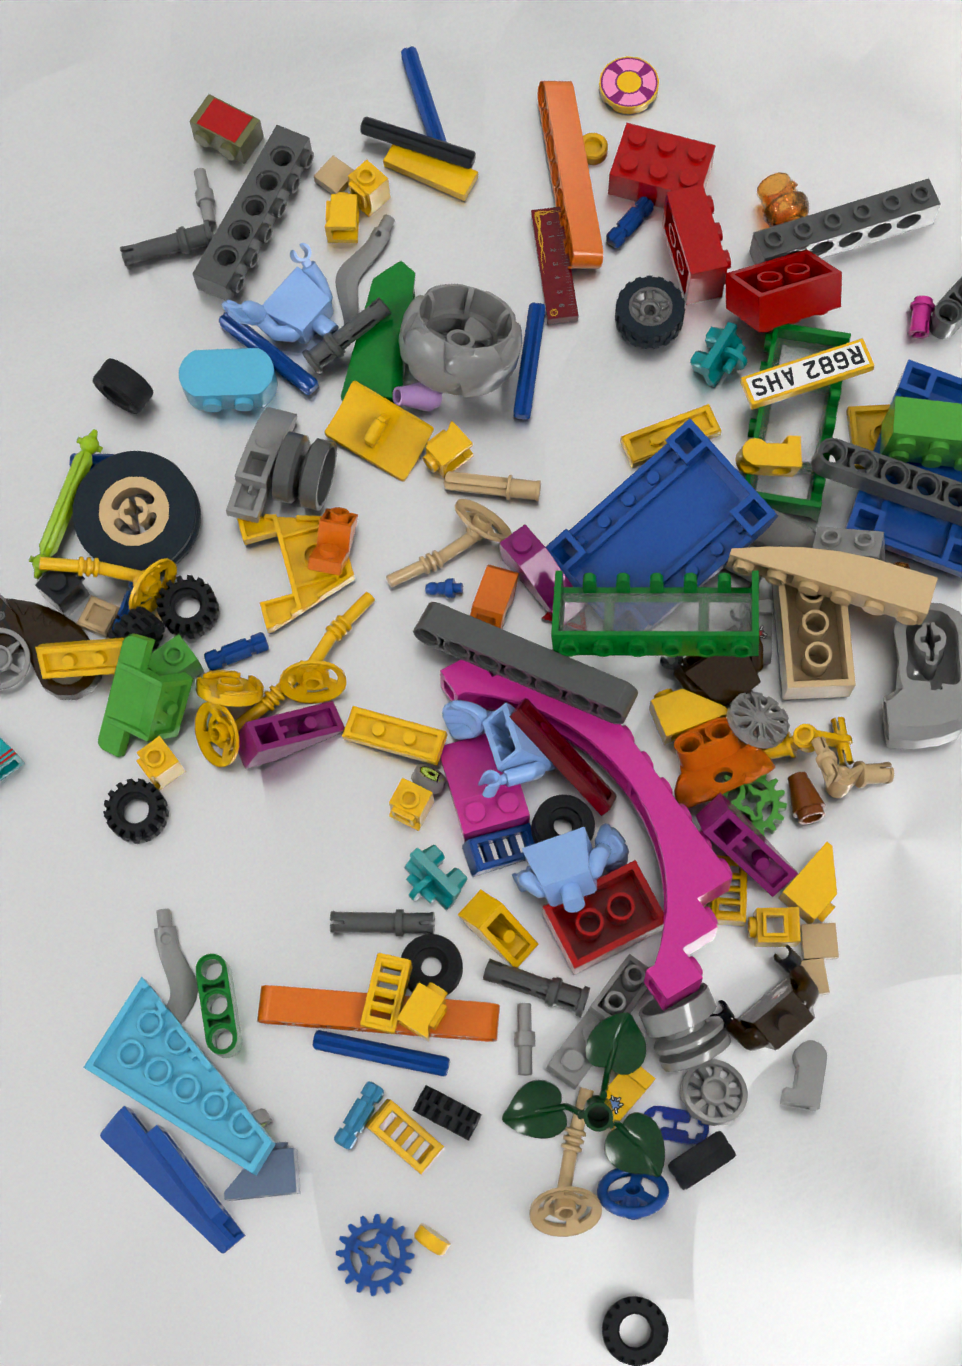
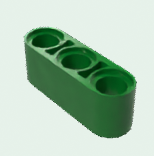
(209, 991)

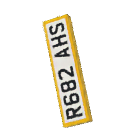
(807, 373)

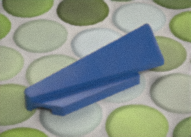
(172, 1175)

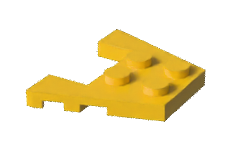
(297, 542)

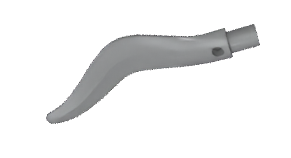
(353, 268)
(177, 970)

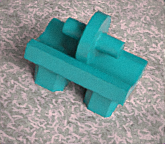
(724, 354)
(430, 880)

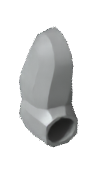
(928, 682)

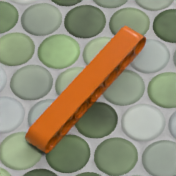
(570, 173)
(344, 1012)

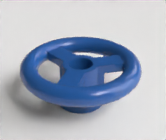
(633, 1200)

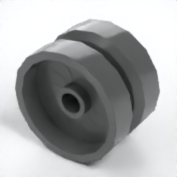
(304, 470)

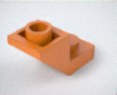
(333, 541)
(494, 595)

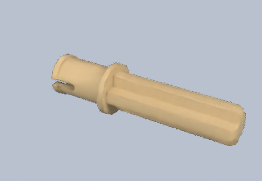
(493, 485)

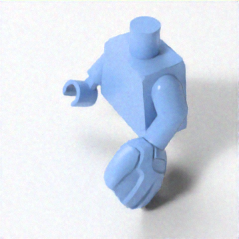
(295, 308)
(511, 748)
(569, 867)

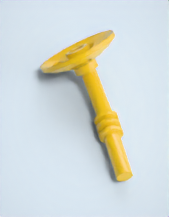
(144, 581)
(314, 672)
(226, 731)

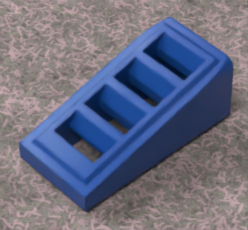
(474, 858)

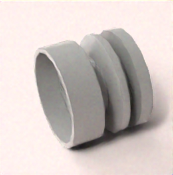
(686, 1030)

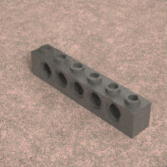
(281, 148)
(850, 224)

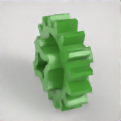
(763, 799)

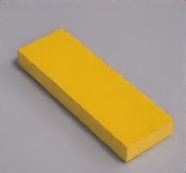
(432, 171)
(649, 440)
(79, 658)
(395, 735)

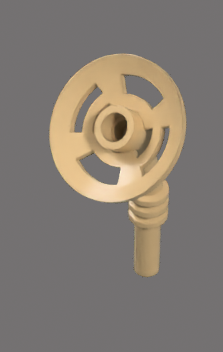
(478, 527)
(564, 1197)

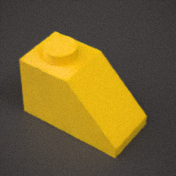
(681, 711)
(813, 887)
(498, 928)

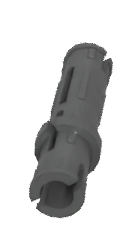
(382, 922)

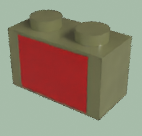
(226, 129)

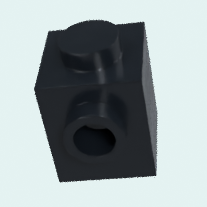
(63, 590)

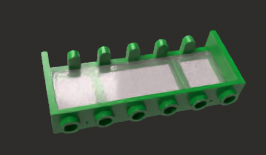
(803, 415)
(656, 618)

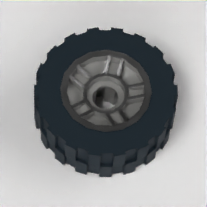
(637, 300)

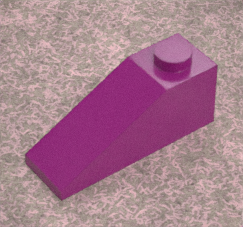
(534, 563)
(287, 733)
(745, 844)

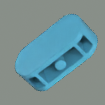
(228, 379)

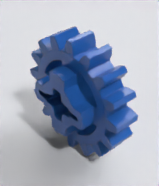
(367, 1270)

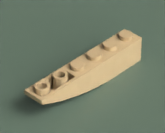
(843, 578)

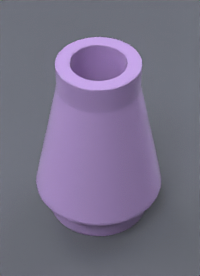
(417, 397)

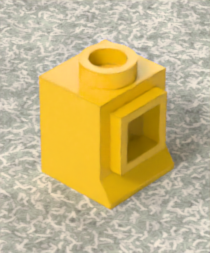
(370, 186)
(342, 218)
(447, 450)
(159, 763)
(410, 804)
(791, 927)
(424, 1010)

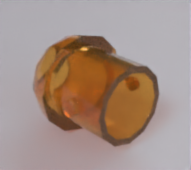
(781, 199)

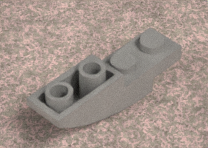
(257, 464)
(618, 996)

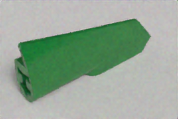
(377, 354)

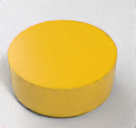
(595, 147)
(431, 1239)

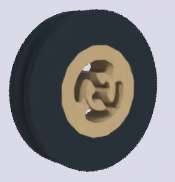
(109, 485)

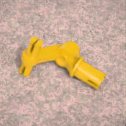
(806, 733)

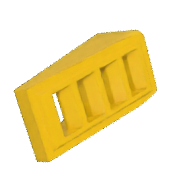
(730, 917)
(393, 963)
(401, 1116)

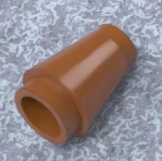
(805, 800)

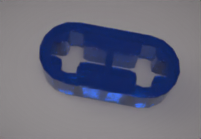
(677, 1116)

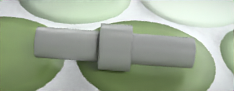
(204, 196)
(524, 1039)

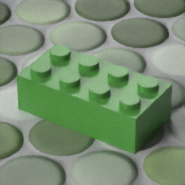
(923, 432)

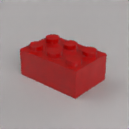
(656, 163)
(695, 244)
(783, 290)
(612, 920)

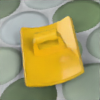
(379, 431)

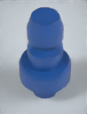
(448, 588)

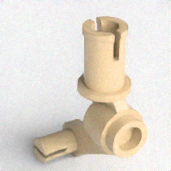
(841, 778)

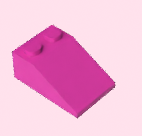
(477, 815)

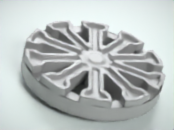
(758, 720)
(714, 1092)

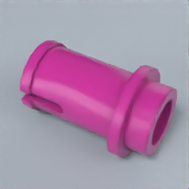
(921, 316)

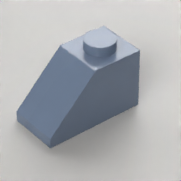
(276, 1177)

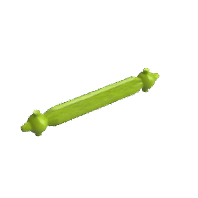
(64, 505)

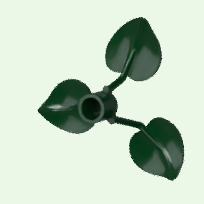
(631, 1146)

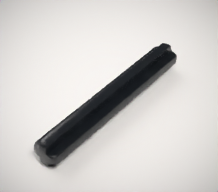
(418, 142)

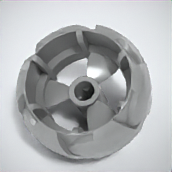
(452, 361)

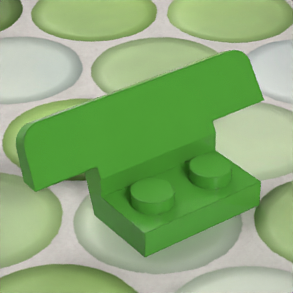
(141, 699)

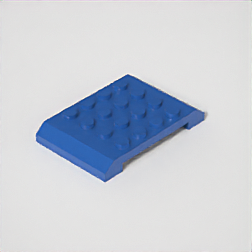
(667, 519)
(906, 529)

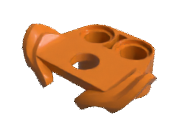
(714, 750)

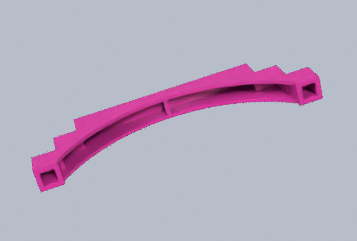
(685, 856)

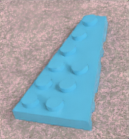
(165, 1070)

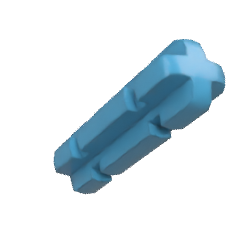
(359, 1115)

